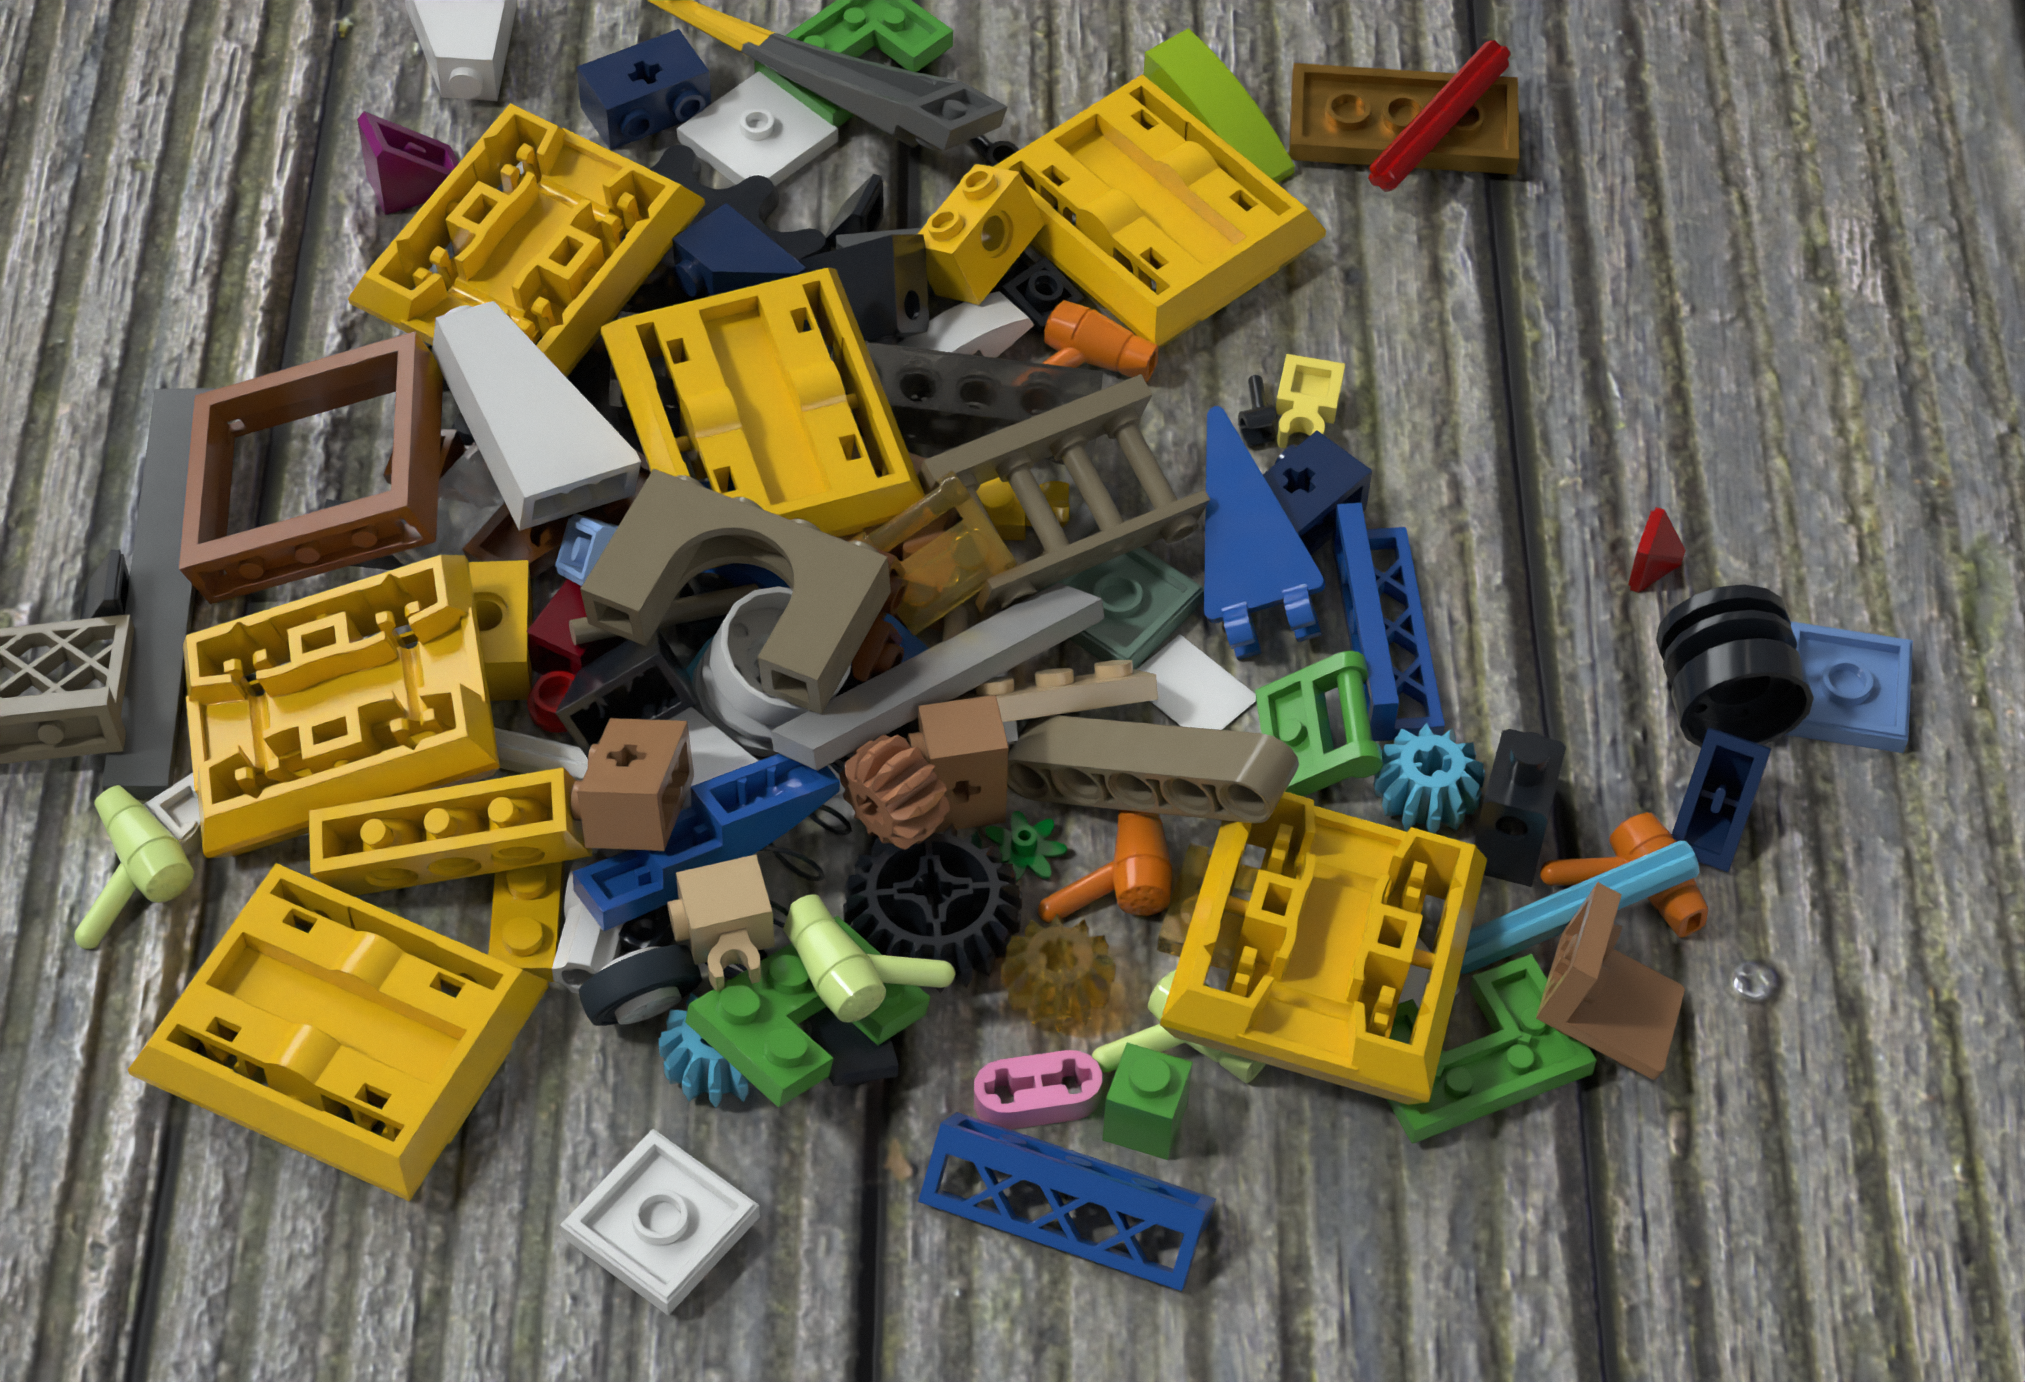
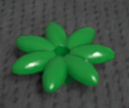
(1027, 845)

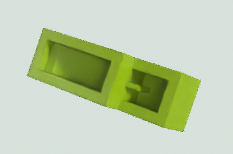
(1211, 93)

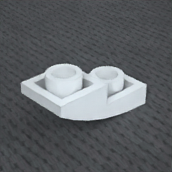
(974, 328)

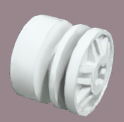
(729, 675)

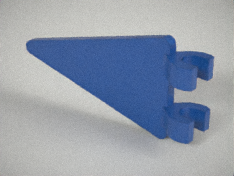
(1251, 546)

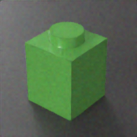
(1147, 1101)

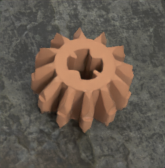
(894, 791)

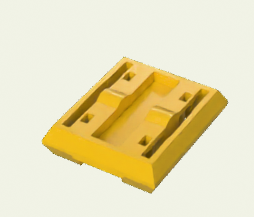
(1158, 200)
(540, 246)
(770, 402)
(346, 712)
(1328, 948)
(338, 1023)

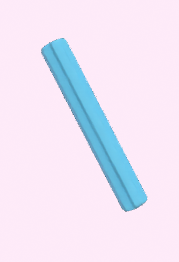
(1553, 913)

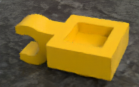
(1008, 513)

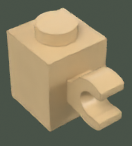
(724, 916)

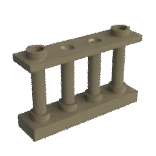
(1064, 435)

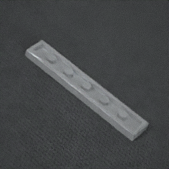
(937, 675)

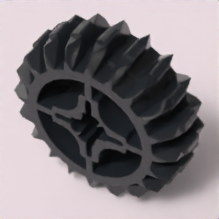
(968, 886)

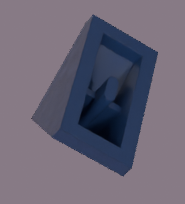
(1720, 797)

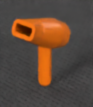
(1094, 339)
(1635, 837)
(1137, 874)

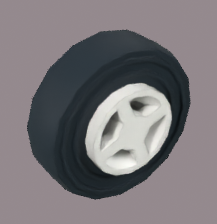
(640, 985)

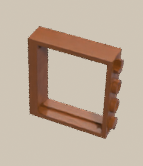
(332, 535)

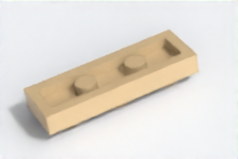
(1062, 692)

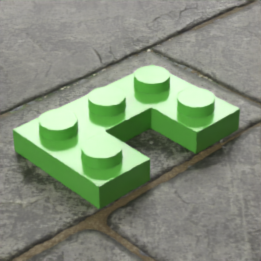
(853, 27)
(758, 1022)
(1501, 1068)

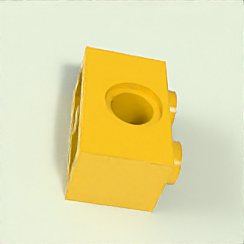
(979, 233)
(504, 615)

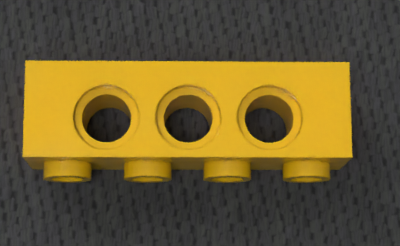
(446, 833)

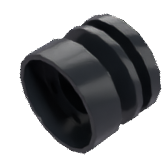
(1734, 665)

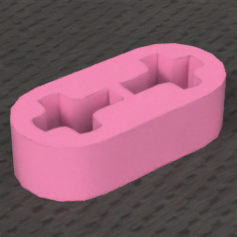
(1038, 1089)

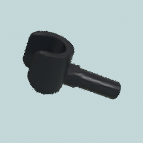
(994, 152)
(1256, 423)

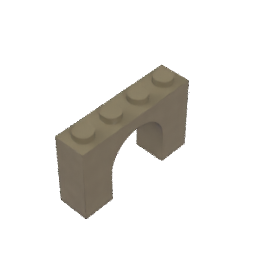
(685, 529)

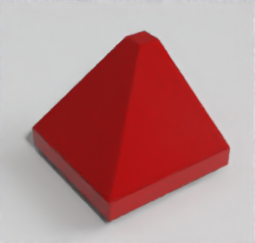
(1657, 552)

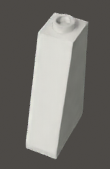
(528, 420)

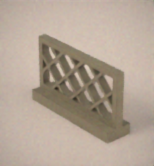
(64, 717)

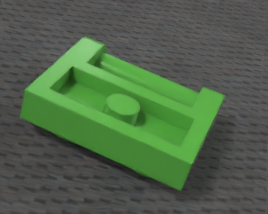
(1298, 715)

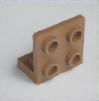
(1607, 995)

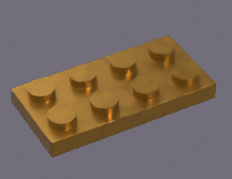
(1359, 111)

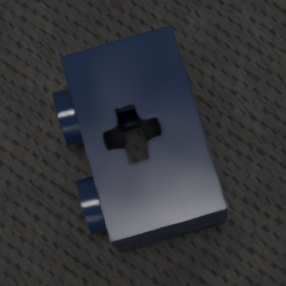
(644, 89)
(1312, 482)

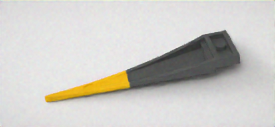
(895, 100)

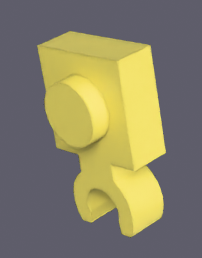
(1307, 395)

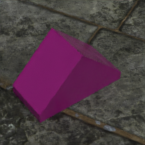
(402, 163)

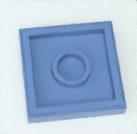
(1856, 686)

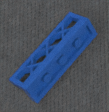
(1373, 633)
(1075, 1175)

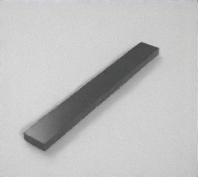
(159, 606)

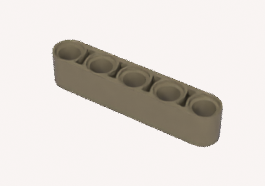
(1151, 768)

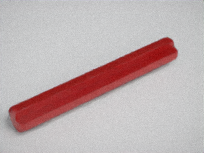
(1439, 116)

